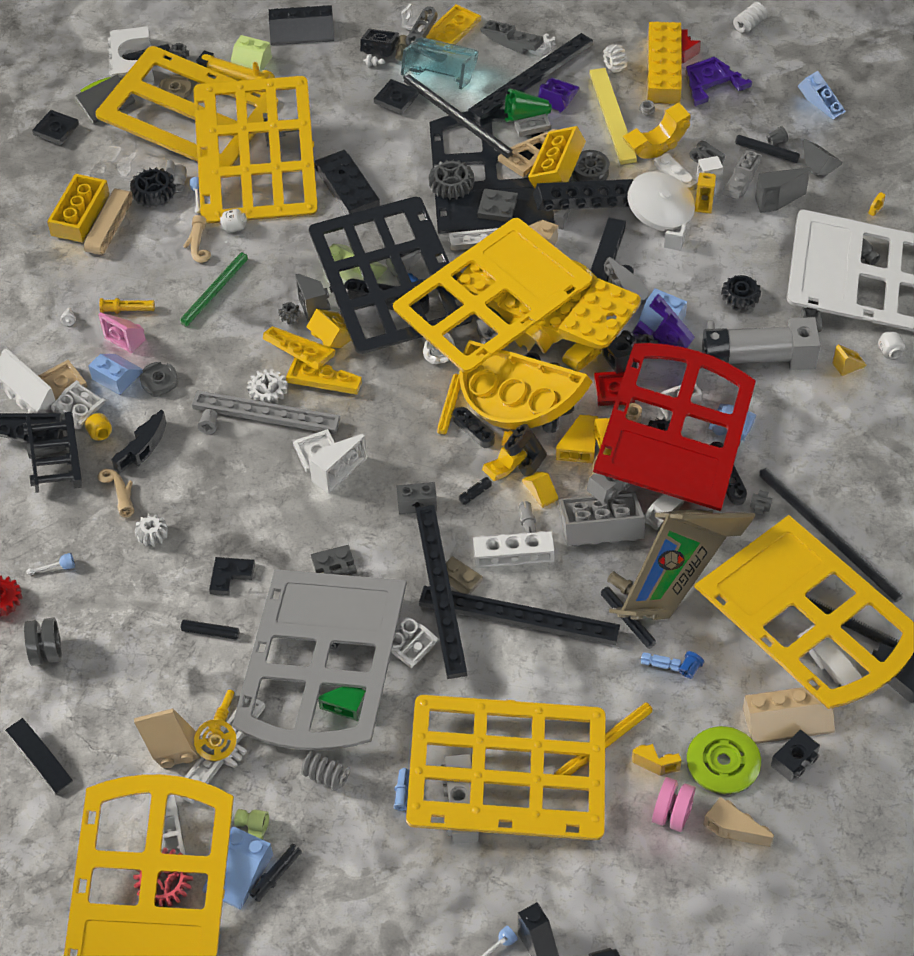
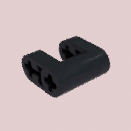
(525, 439)

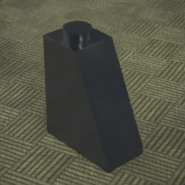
(904, 680)
(536, 932)

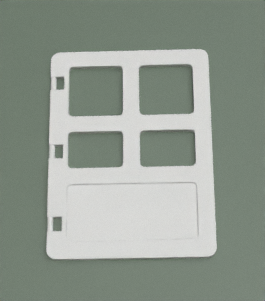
(829, 266)

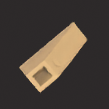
(732, 824)

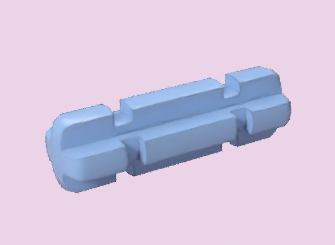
(660, 661)

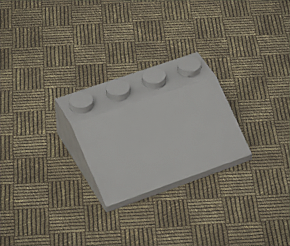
(592, 522)

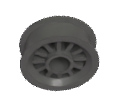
(591, 166)

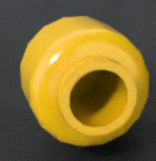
(98, 426)

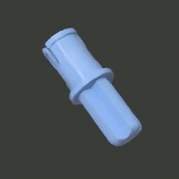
(402, 790)

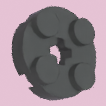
(161, 386)

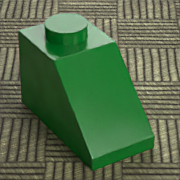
(343, 702)

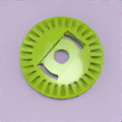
(733, 777)

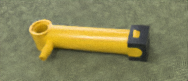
(231, 69)

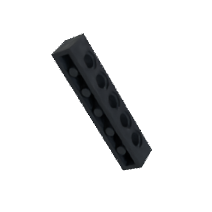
(582, 194)

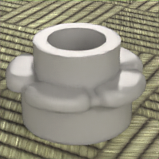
(647, 107)

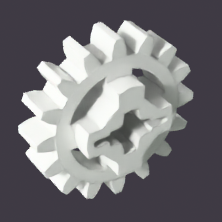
(276, 386)

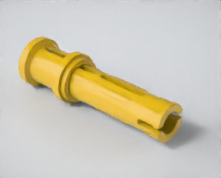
(120, 305)

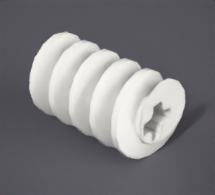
(750, 17)

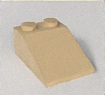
(168, 738)

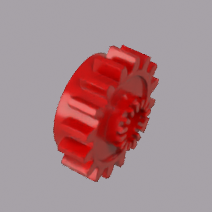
(9, 596)

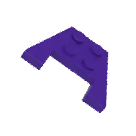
(709, 74)
(671, 329)

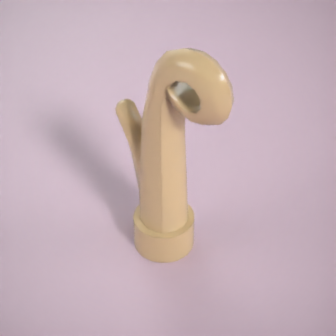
(194, 239)
(123, 492)

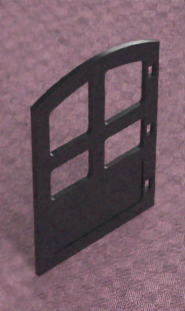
(463, 211)

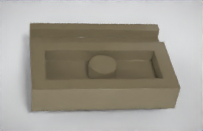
(462, 577)

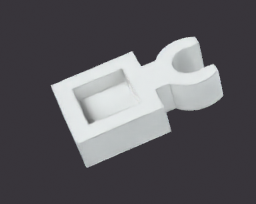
(545, 47)

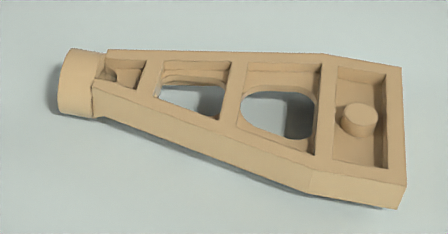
(519, 163)

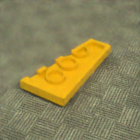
(299, 347)
(323, 378)

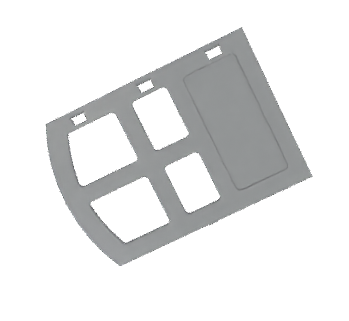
(328, 612)

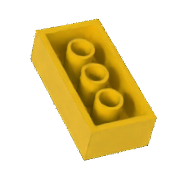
(557, 156)
(78, 208)

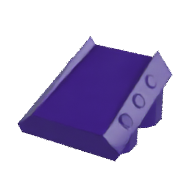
(558, 93)

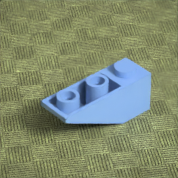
(820, 95)

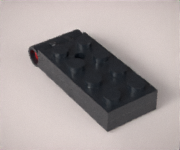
(346, 182)

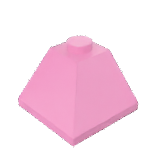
(122, 332)

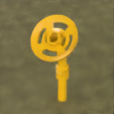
(216, 735)

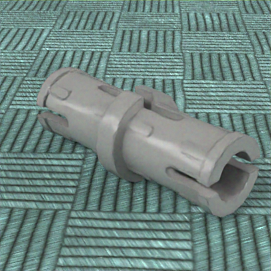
(528, 519)

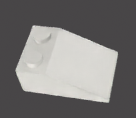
(337, 462)

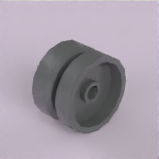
(42, 641)

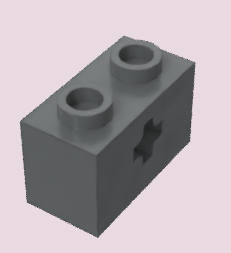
(415, 496)

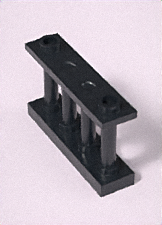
(68, 441)

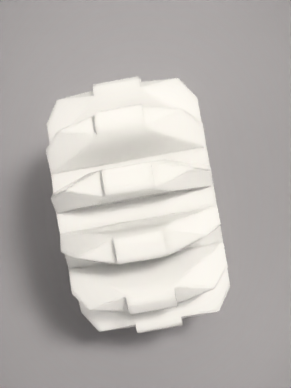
(615, 58)
(151, 530)

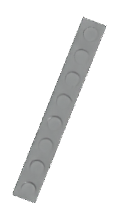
(266, 412)

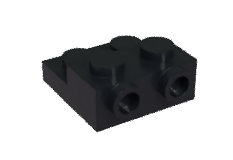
(379, 42)

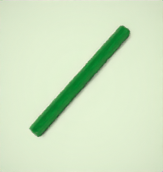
(213, 289)

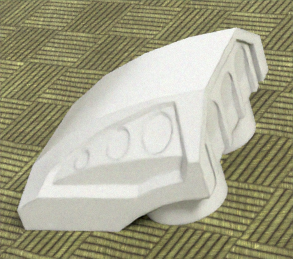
(79, 402)
(413, 641)

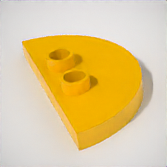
(520, 389)

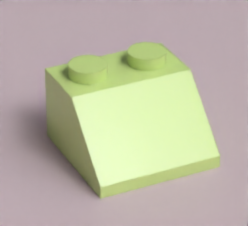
(251, 50)

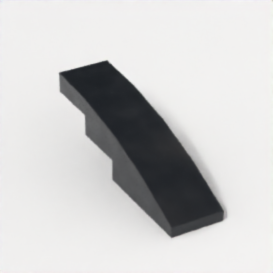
(39, 755)

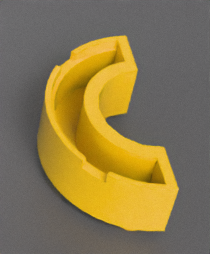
(662, 137)

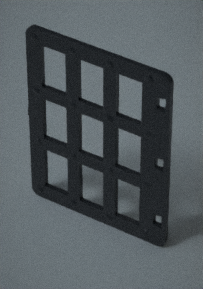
(424, 240)

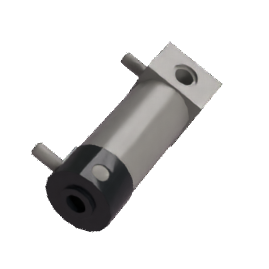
(792, 344)

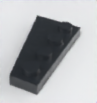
(12, 426)

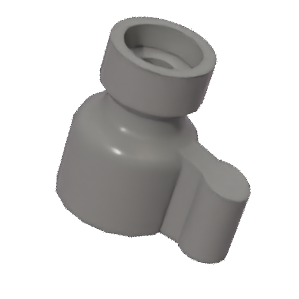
(179, 174)

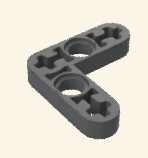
(414, 34)

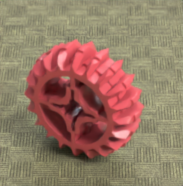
(168, 896)

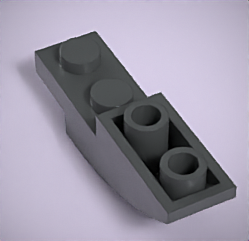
(507, 36)

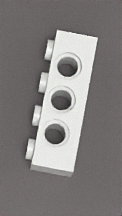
(505, 555)

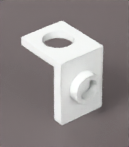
(409, 21)

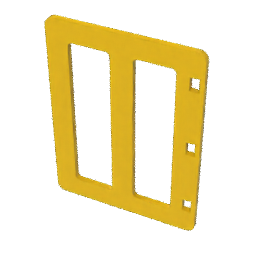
(133, 84)

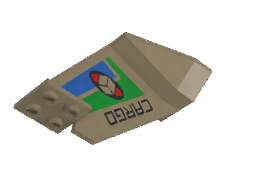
(678, 558)

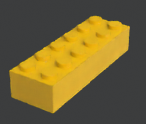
(664, 62)

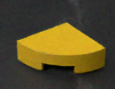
(877, 204)

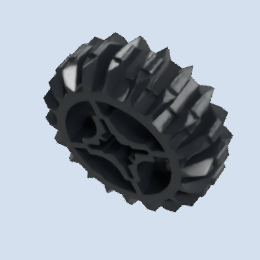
(152, 187)

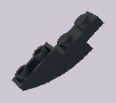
(146, 441)

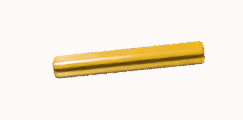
(449, 405)

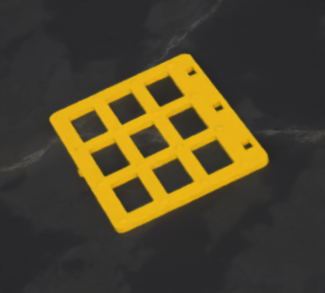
(207, 138)
(486, 818)

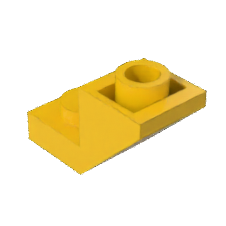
(503, 464)
(647, 758)

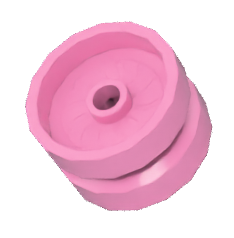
(677, 805)

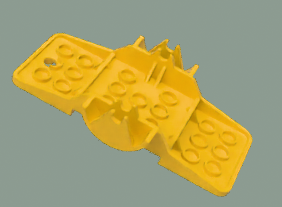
(578, 320)

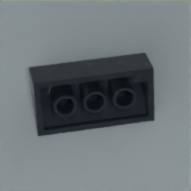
(301, 25)

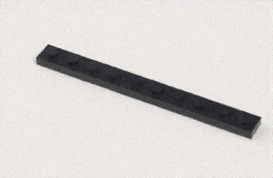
(531, 76)
(441, 592)
(529, 617)

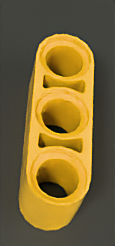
(580, 356)

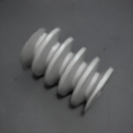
(324, 772)

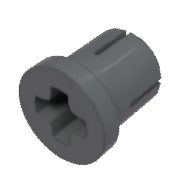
(777, 136)

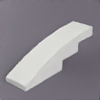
(834, 661)
(172, 829)

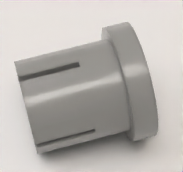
(208, 423)

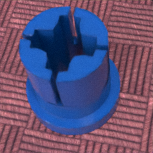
(690, 664)

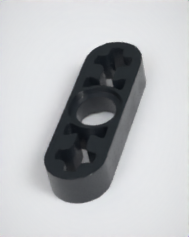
(474, 434)

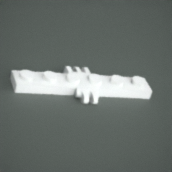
(205, 769)

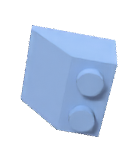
(652, 318)
(114, 372)

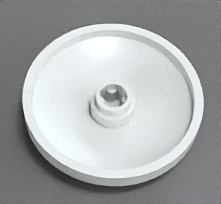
(661, 201)

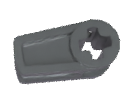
(705, 152)

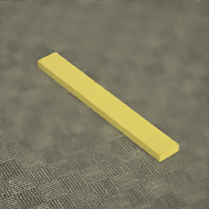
(612, 115)

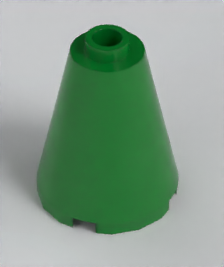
(523, 105)

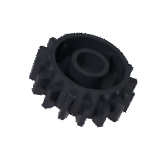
(741, 292)

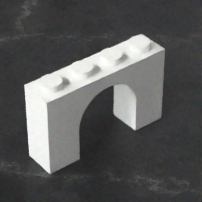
(124, 42)

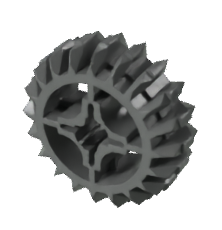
(451, 184)

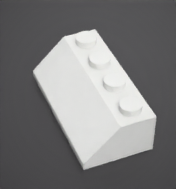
(24, 385)

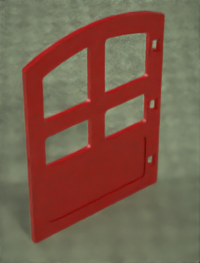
(666, 459)

